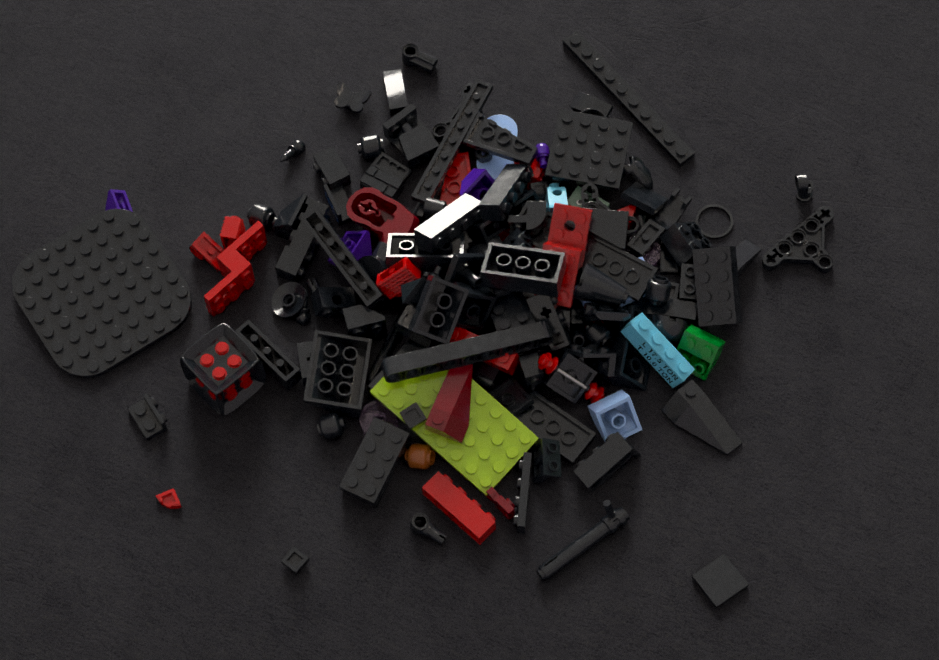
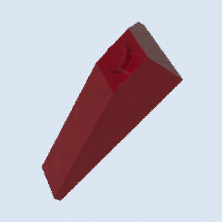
(452, 406)

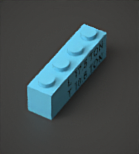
(657, 350)

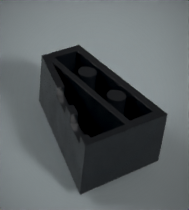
(605, 461)

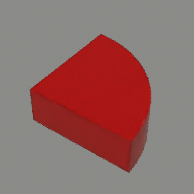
(169, 499)

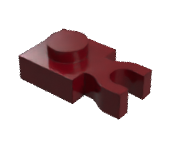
(504, 505)

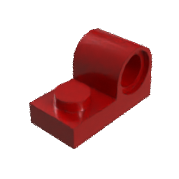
(206, 248)

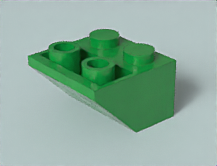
(700, 350)

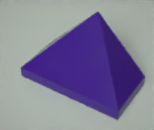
(118, 200)

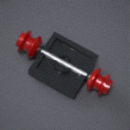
(570, 377)

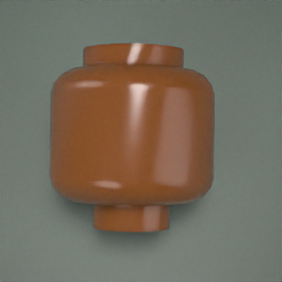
(420, 456)

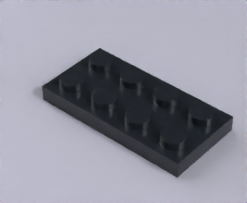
(553, 423)

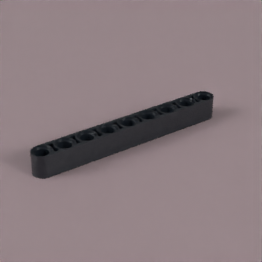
(466, 351)

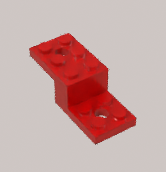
(571, 243)
(236, 269)

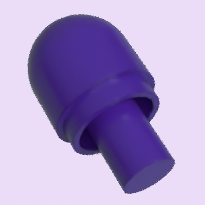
(543, 154)

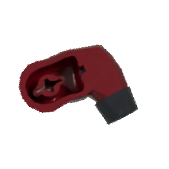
(380, 216)

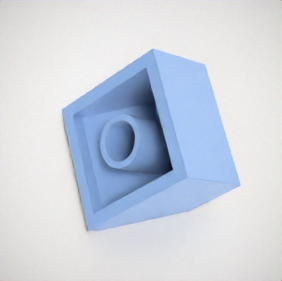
(615, 415)

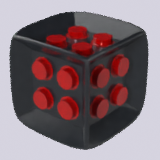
(223, 369)

